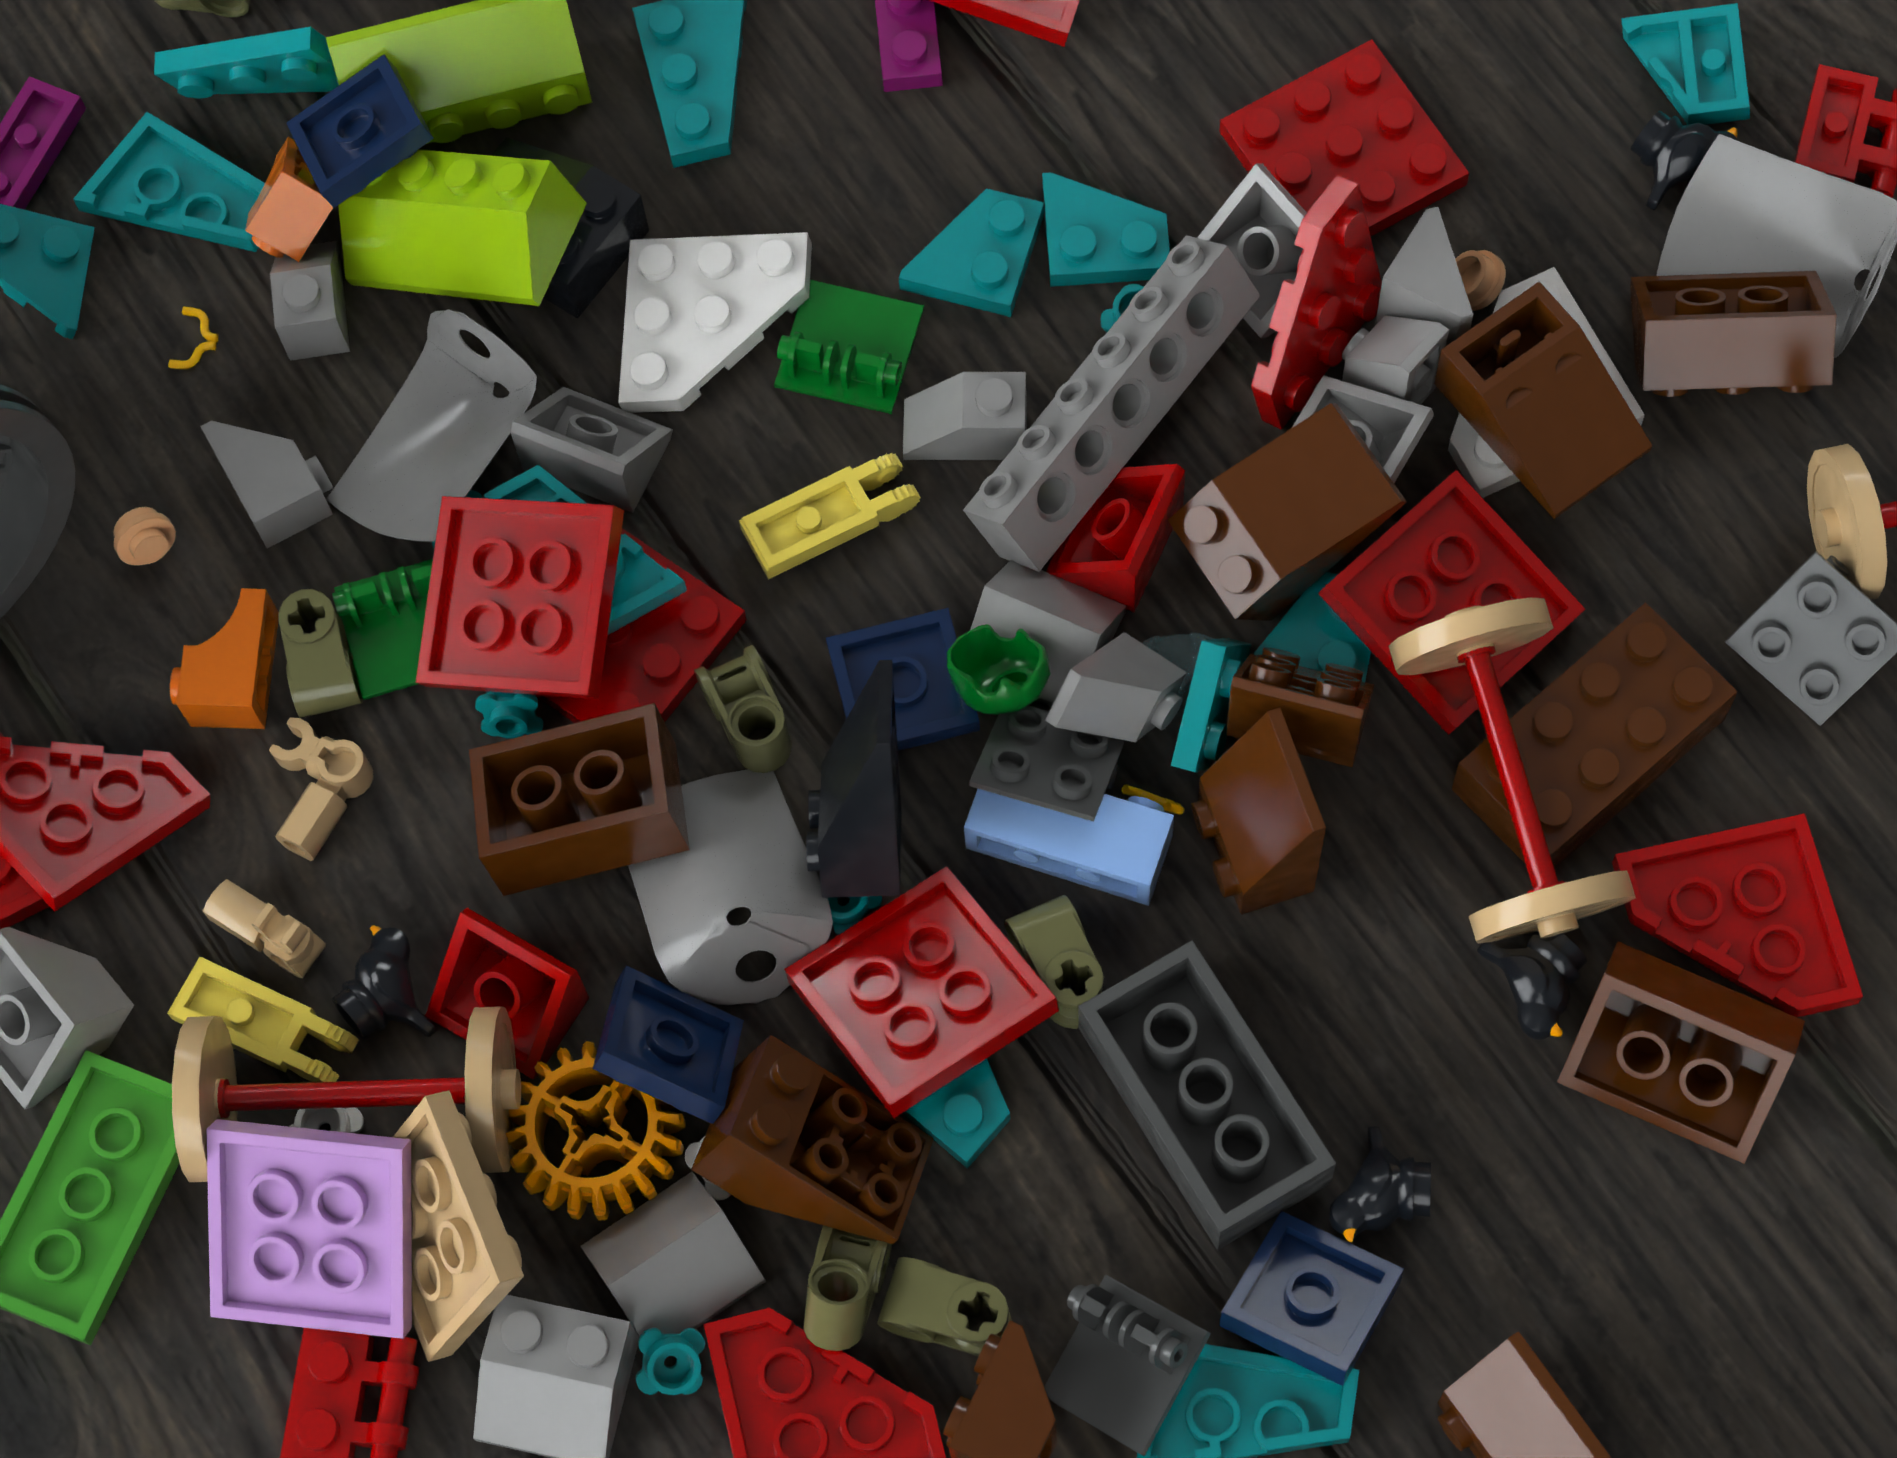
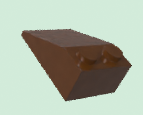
(1286, 514)
(1261, 818)

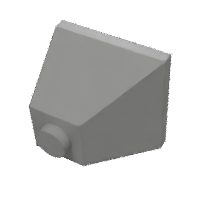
(51, 1012)

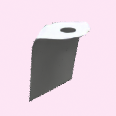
(1779, 216)
(435, 431)
(739, 856)

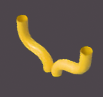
(210, 344)
(1168, 805)

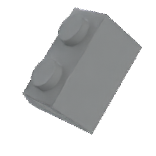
(553, 1379)

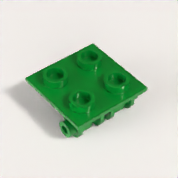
(849, 347)
(385, 626)

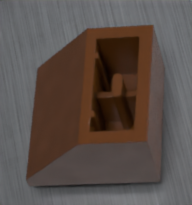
(1009, 1408)

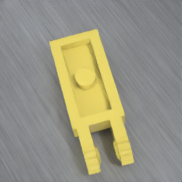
(826, 514)
(260, 1020)

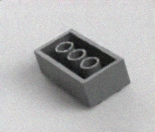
(1205, 1095)

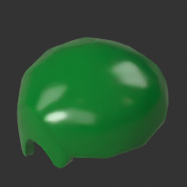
(997, 672)

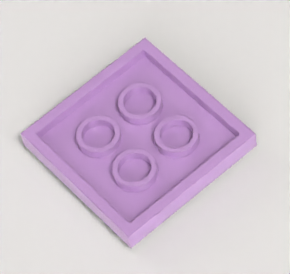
(310, 1228)

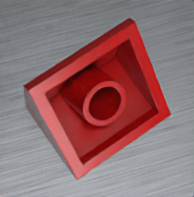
(1123, 534)
(502, 970)

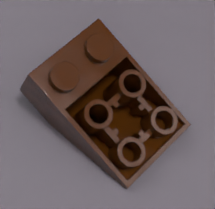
(1542, 400)
(1319, 707)
(812, 1146)

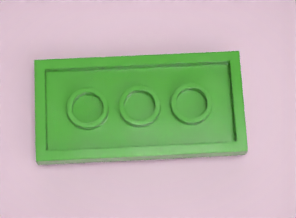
(87, 1197)

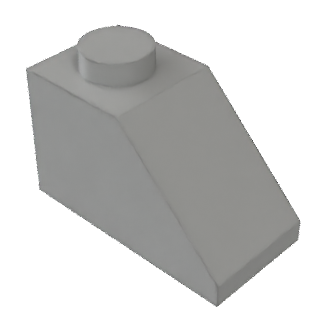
(310, 302)
(1396, 357)
(966, 417)
(271, 480)
(1119, 692)

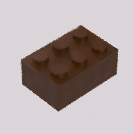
(578, 800)

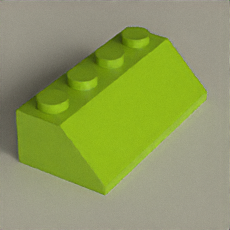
(476, 63)
(461, 227)

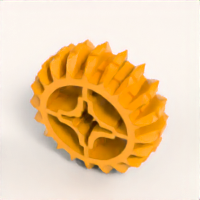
(582, 1154)

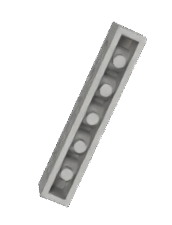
(1112, 402)

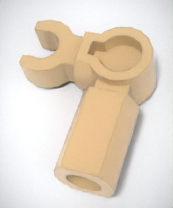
(341, 775)
(264, 928)

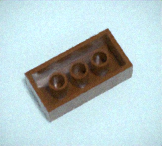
(1601, 733)

